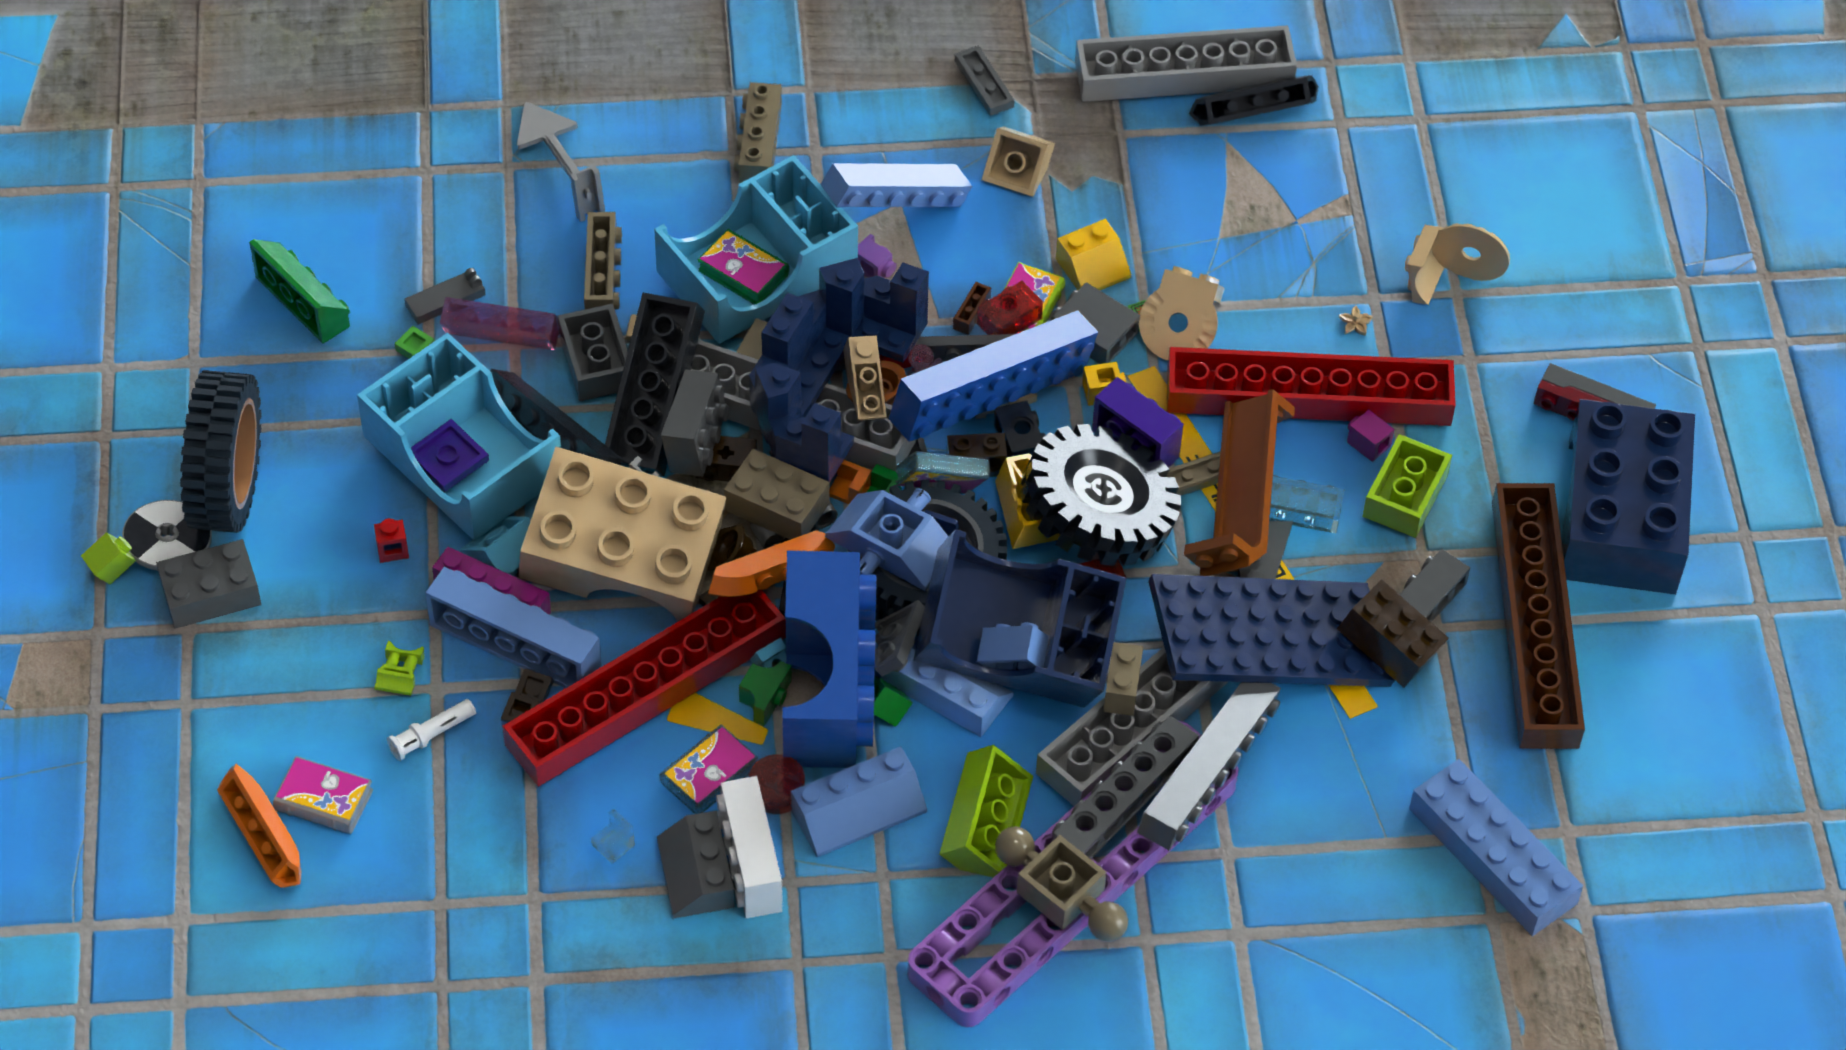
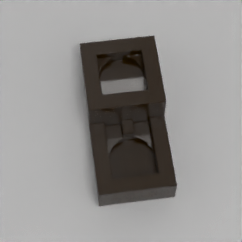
(530, 692)

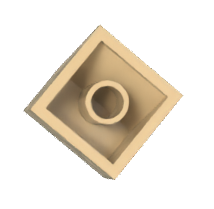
(1017, 161)

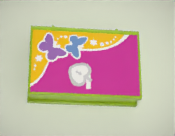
(1043, 284)

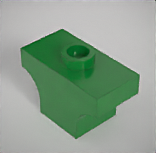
(765, 689)

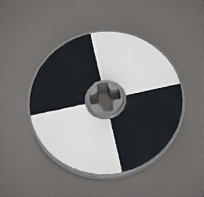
(163, 517)

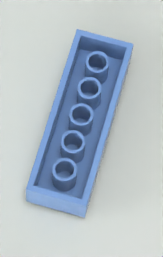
(511, 628)
(1496, 847)

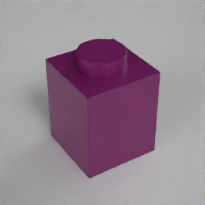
(1370, 435)

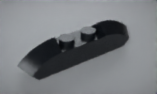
(1254, 100)

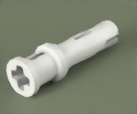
(419, 734)

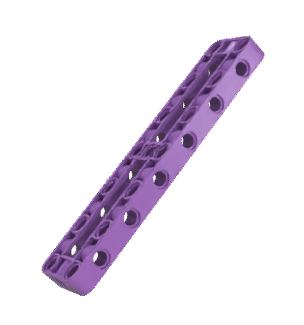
(1034, 944)

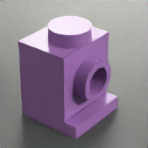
(875, 258)

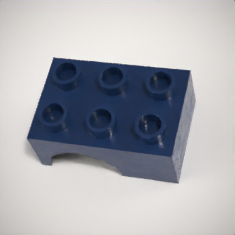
(1629, 496)
(1063, 598)

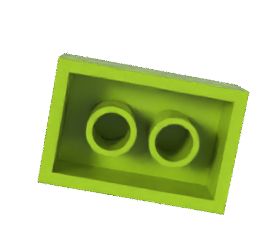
(1407, 485)

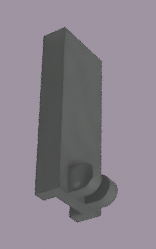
(430, 301)

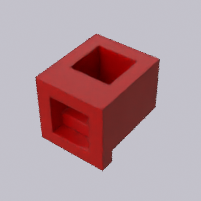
(391, 532)

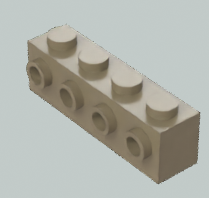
(759, 129)
(601, 260)

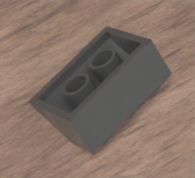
(696, 866)

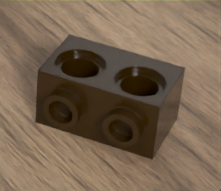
(981, 446)

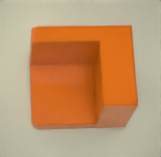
(850, 481)

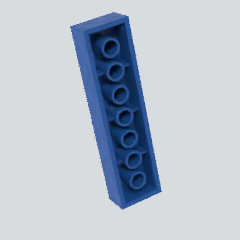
(992, 376)

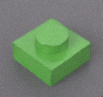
(412, 342)

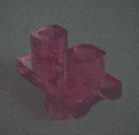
(921, 359)

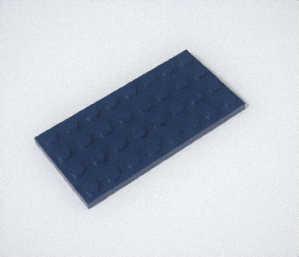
(1261, 630)

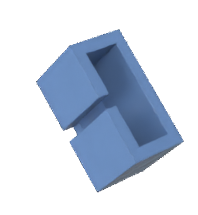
(1006, 645)

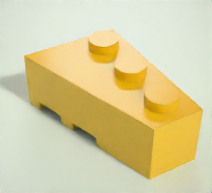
(1020, 527)

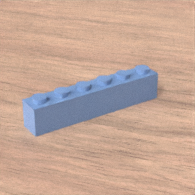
(896, 185)

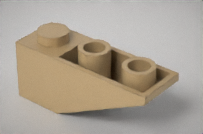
(865, 377)

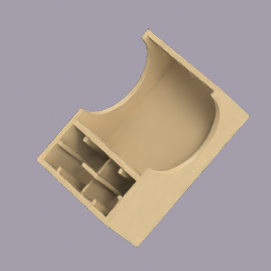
(620, 532)

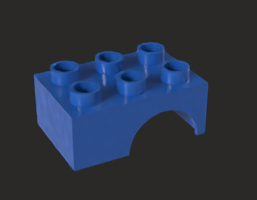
(833, 639)

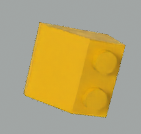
(1093, 256)

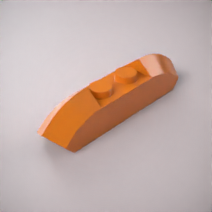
(763, 567)
(261, 827)

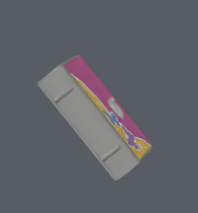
(323, 795)

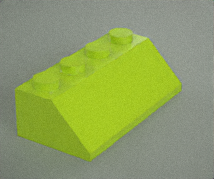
(986, 802)

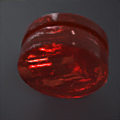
(776, 780)

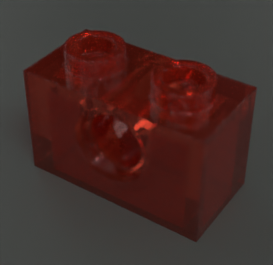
(1010, 311)

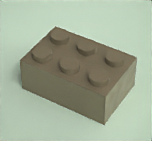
(776, 495)

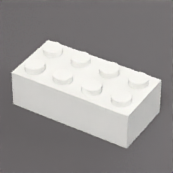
(749, 847)

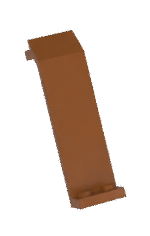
(1243, 485)

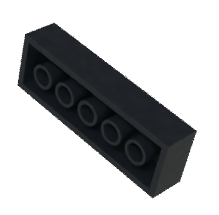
(655, 363)

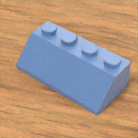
(858, 801)

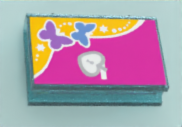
(949, 468)
(699, 772)

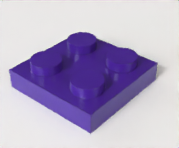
(449, 455)

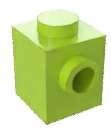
(109, 557)

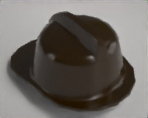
(731, 545)

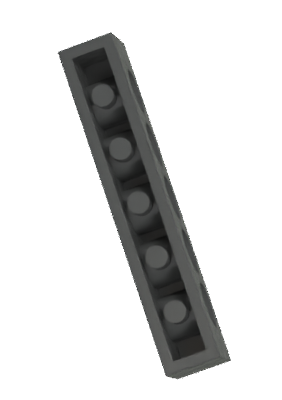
(1123, 805)

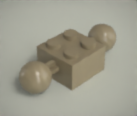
(1061, 883)

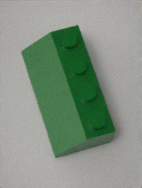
(299, 290)

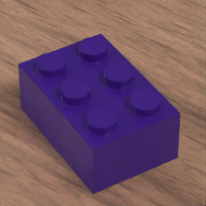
(1131, 413)

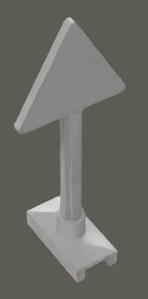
(543, 125)

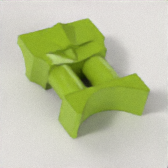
(396, 678)

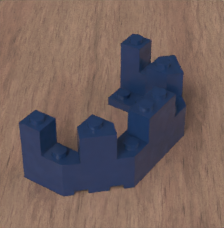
(806, 346)

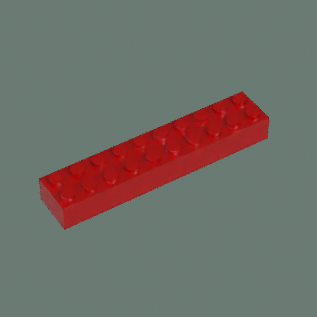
(1314, 384)
(641, 684)

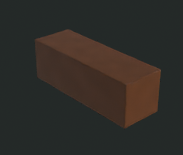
(967, 314)

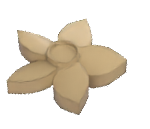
(1356, 321)

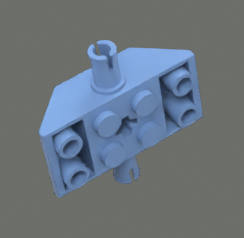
(891, 535)

